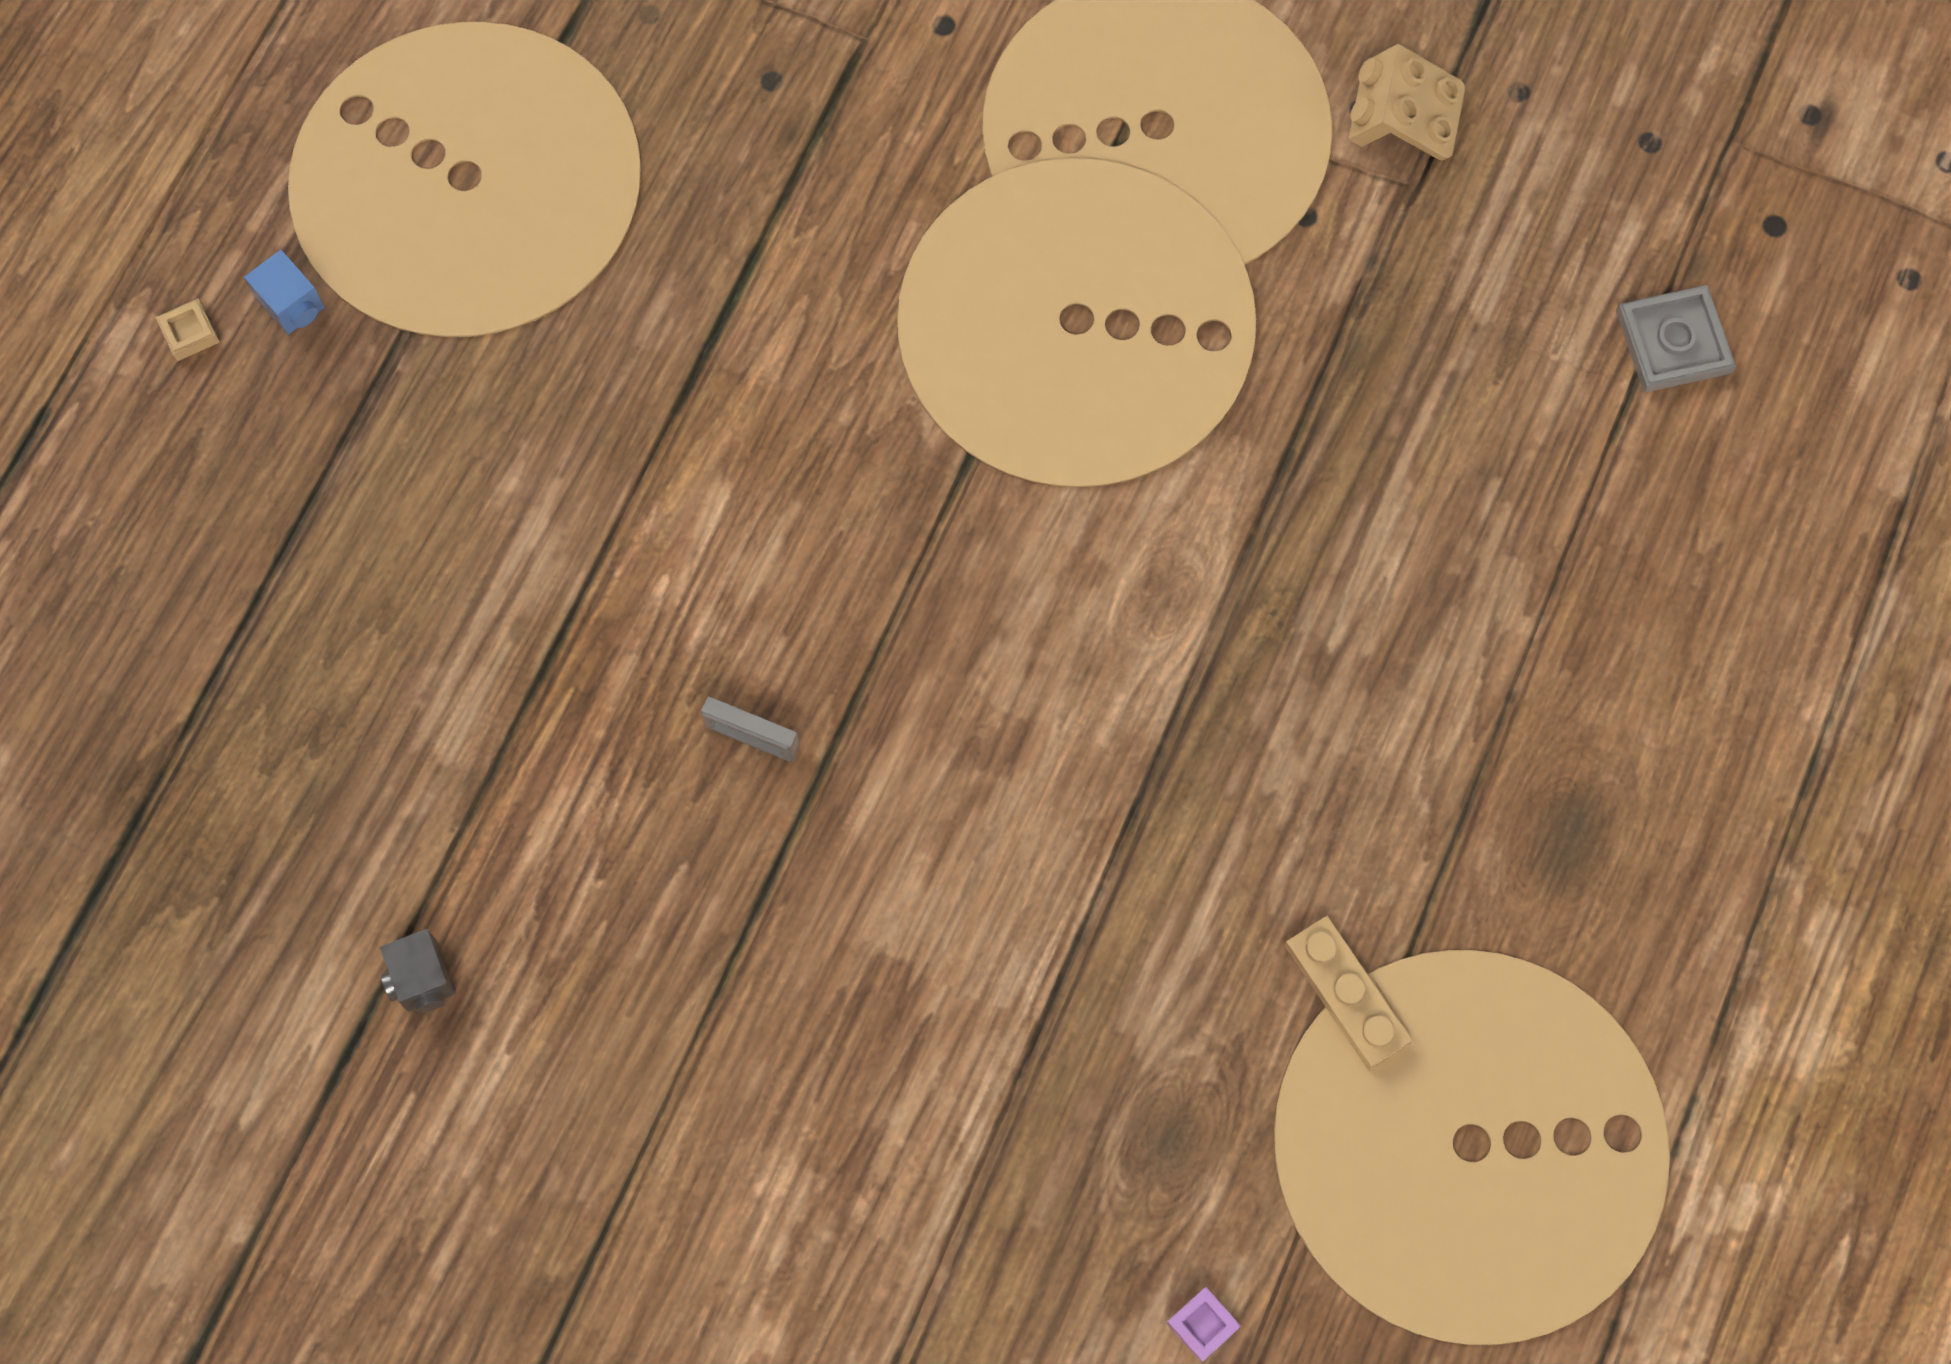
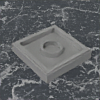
(1675, 338)

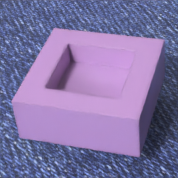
(1203, 1324)

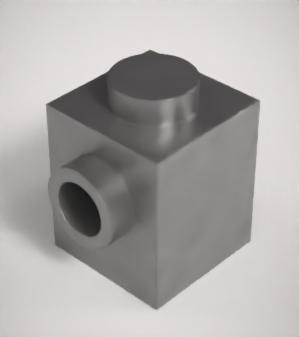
(416, 973)

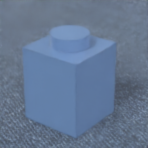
(284, 292)

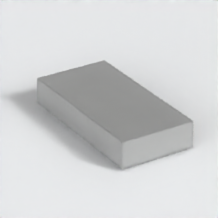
(750, 729)

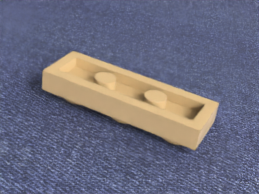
(1348, 992)

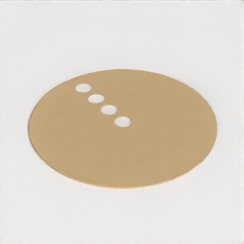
(1228, 74)
(480, 260)
(1056, 404)
(1455, 1243)

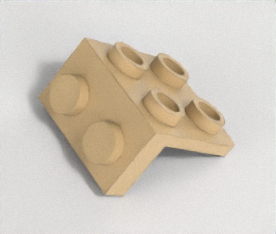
(1409, 99)

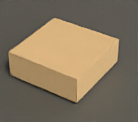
(187, 329)

